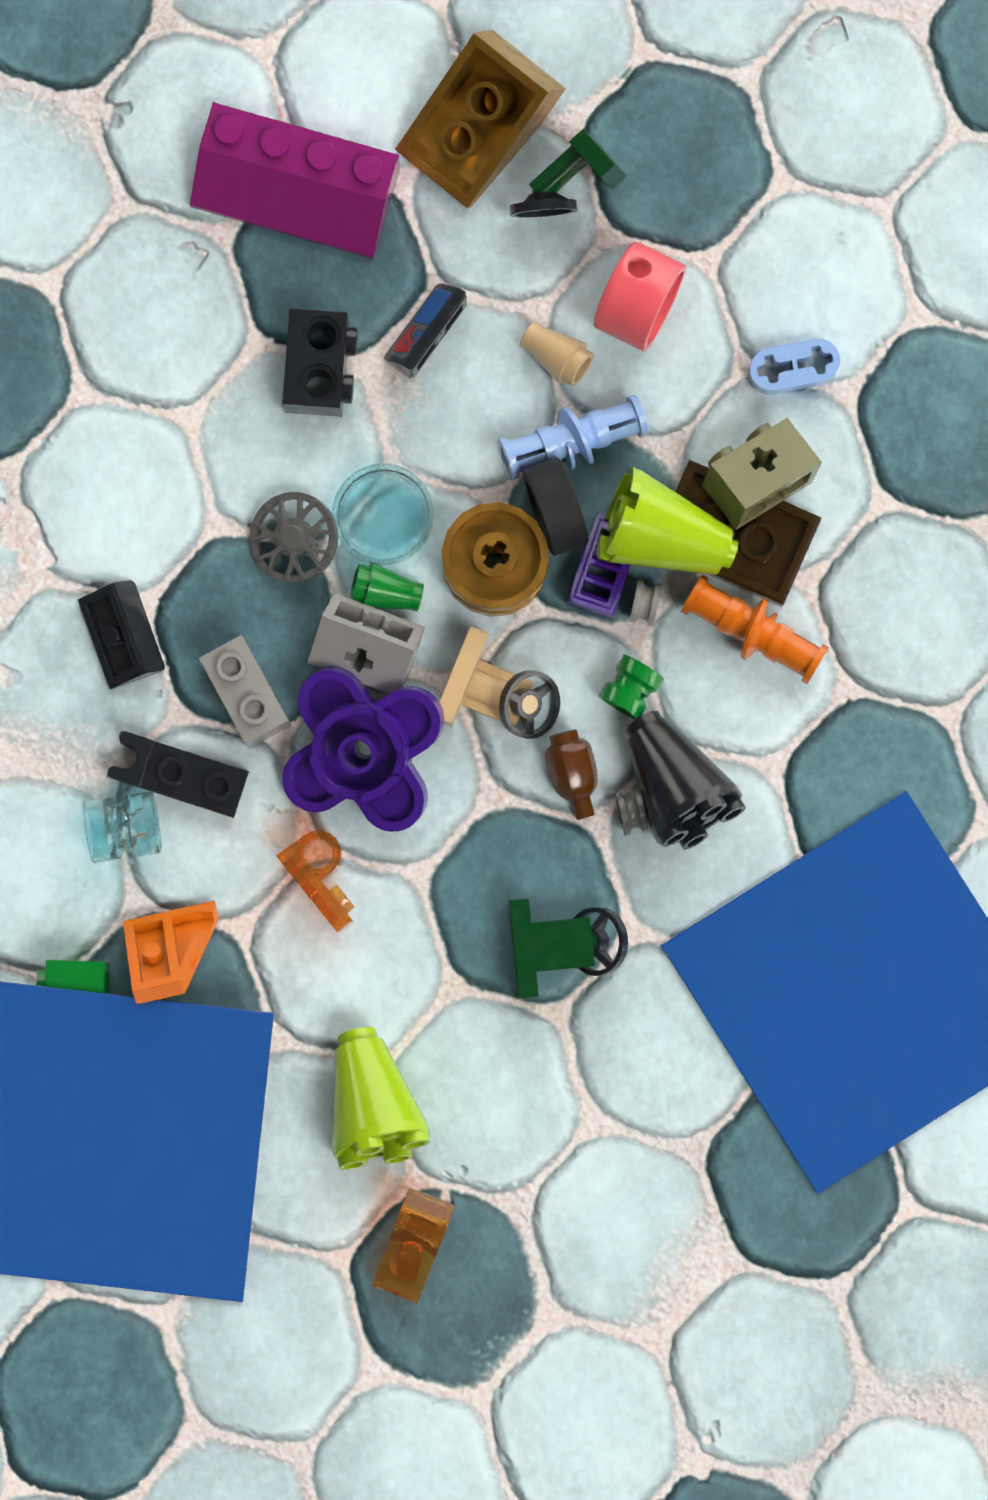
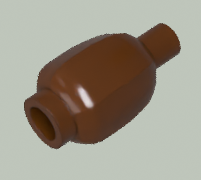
(573, 770)

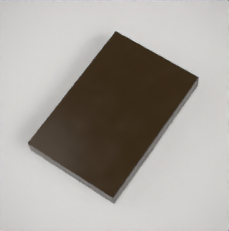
(768, 546)

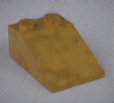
(479, 116)

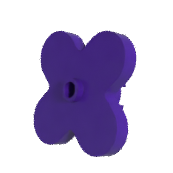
(334, 768)

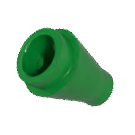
(385, 589)

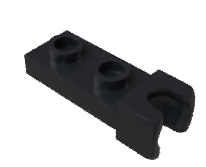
(181, 775)

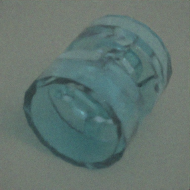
(122, 827)

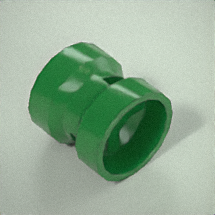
(632, 685)

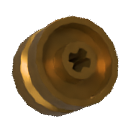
(501, 531)

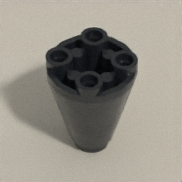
(679, 783)

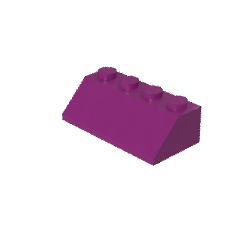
(293, 180)

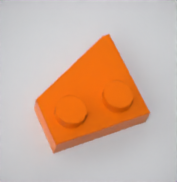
(167, 949)

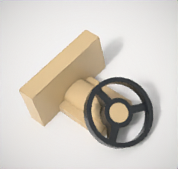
(497, 691)

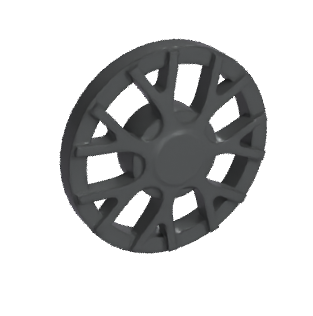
(293, 537)

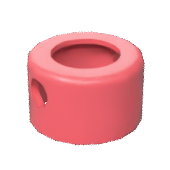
(639, 295)

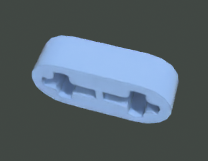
(791, 355)

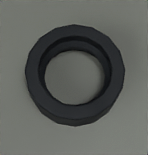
(555, 506)

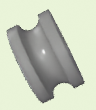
(645, 602)

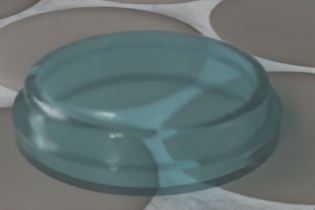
(383, 514)

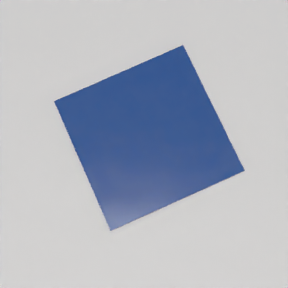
(850, 990)
(129, 1139)

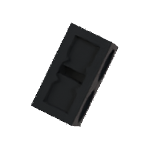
(306, 362)

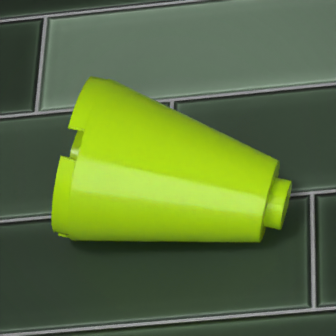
(663, 529)

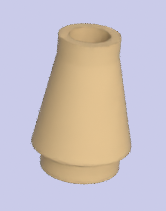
(559, 354)

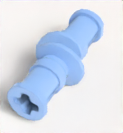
(573, 436)

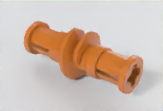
(754, 629)

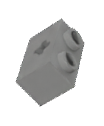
(367, 643)
(245, 691)

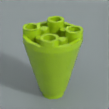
(372, 1104)

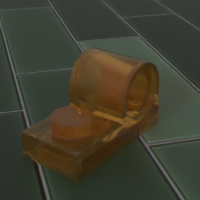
(332, 902)
(413, 1245)

